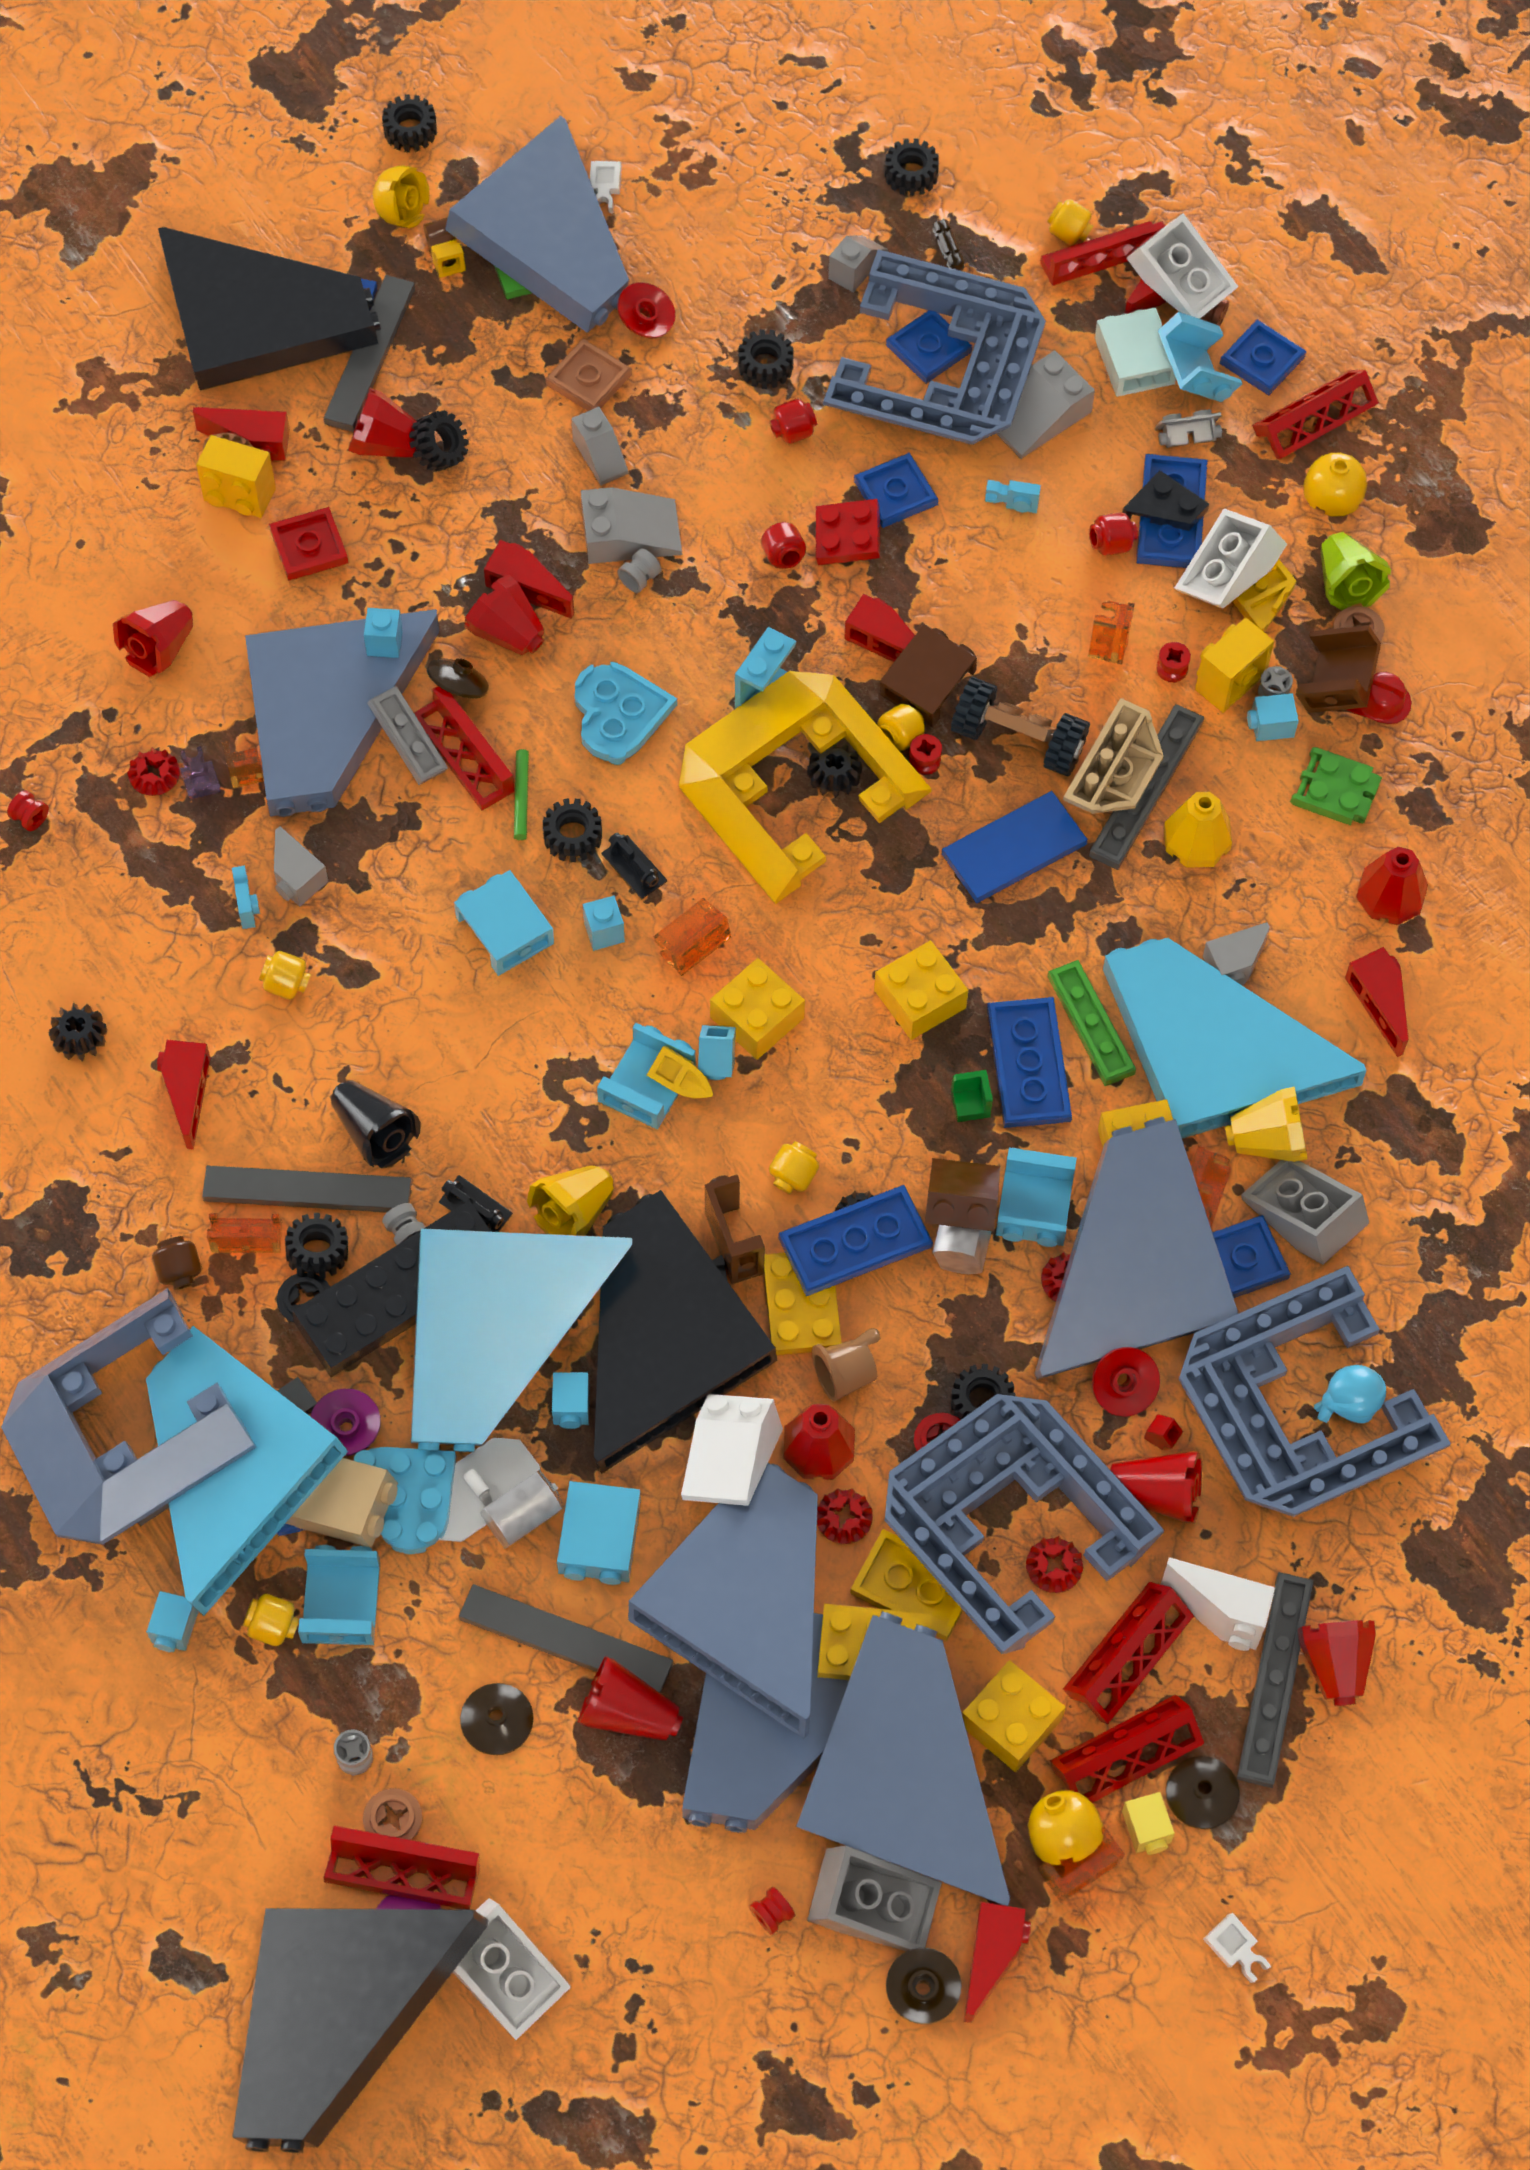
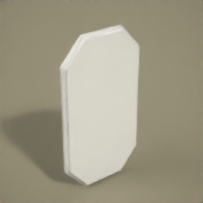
(483, 1479)

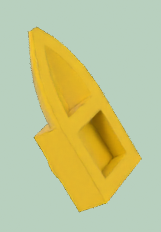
(679, 1075)

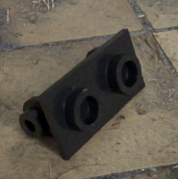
(633, 865)
(461, 1191)

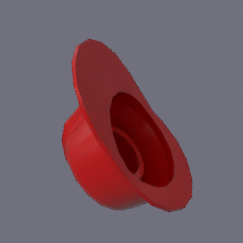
(1387, 701)

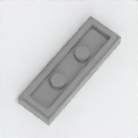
(407, 735)

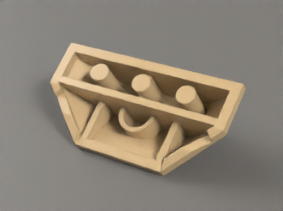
(1118, 762)

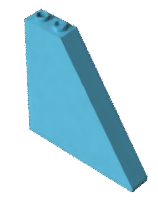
(1214, 1041)
(490, 1321)
(245, 1504)

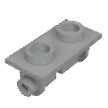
(1200, 424)

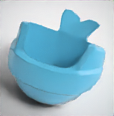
(1353, 1394)

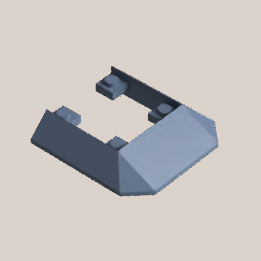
(983, 312)
(1240, 1355)
(974, 1461)
(109, 1494)

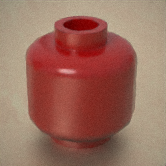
(793, 421)
(1113, 534)
(783, 545)

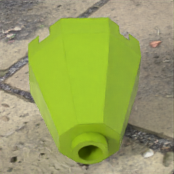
(1352, 572)

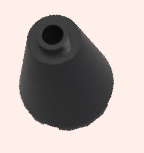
(375, 1123)

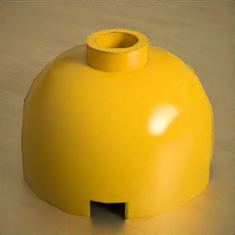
(401, 196)
(1335, 484)
(1064, 1827)

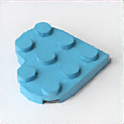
(619, 710)
(422, 1498)

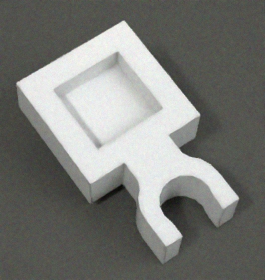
(606, 180)
(1233, 1943)

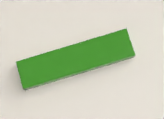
(1091, 1023)

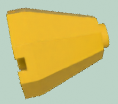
(1198, 831)
(1269, 1128)
(570, 1200)

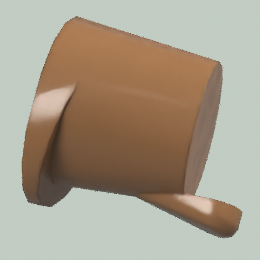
(846, 1365)

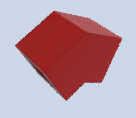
(1163, 1432)

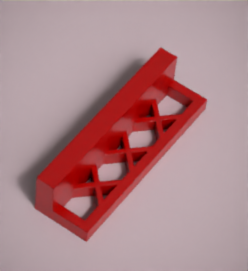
(1096, 253)
(1312, 402)
(473, 741)
(1126, 1644)
(1129, 1738)
(405, 1855)

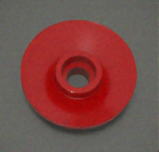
(651, 302)
(1137, 1391)

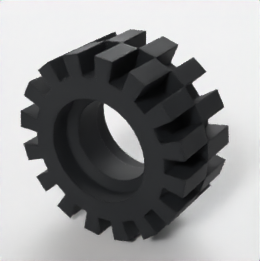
(409, 110)
(911, 180)
(770, 345)
(426, 444)
(572, 814)
(311, 1230)
(975, 1379)

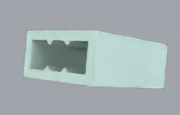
(1134, 352)

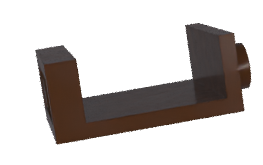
(1342, 669)
(927, 672)
(962, 1194)
(742, 1258)

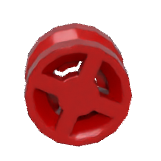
(1172, 670)
(919, 759)
(27, 810)
(772, 1910)

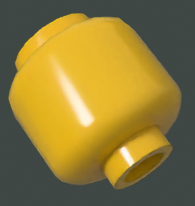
(1070, 222)
(902, 725)
(284, 975)
(794, 1167)
(270, 1620)

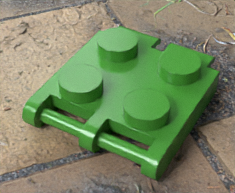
(1338, 788)

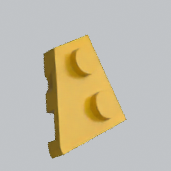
(1266, 596)

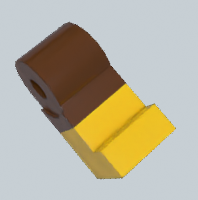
(443, 247)

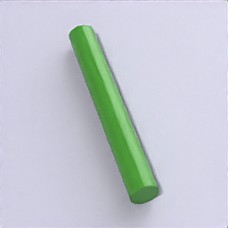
(521, 794)

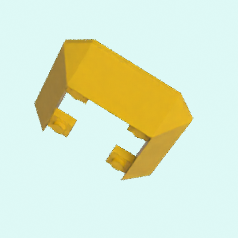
(722, 783)

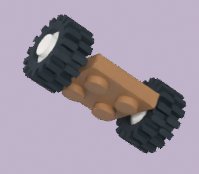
(978, 706)

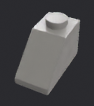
(852, 261)
(598, 445)
(296, 869)
(1237, 952)

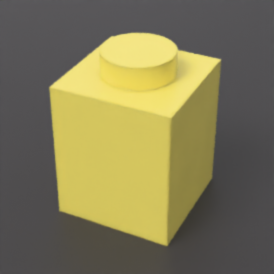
(1148, 1823)

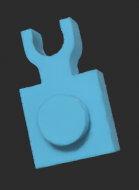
(1016, 495)
(246, 903)

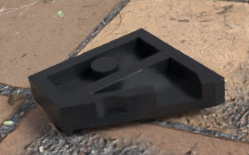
(1167, 503)

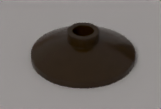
(458, 677)
(503, 1734)
(1200, 1809)
(927, 1967)

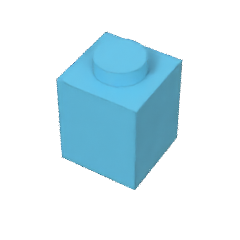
(383, 632)
(1273, 717)
(603, 923)
(717, 1051)
(570, 1399)
(171, 1622)

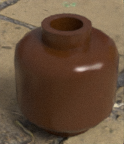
(176, 1262)

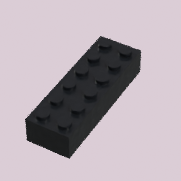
(373, 1301)

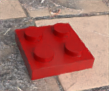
(847, 532)
(308, 543)

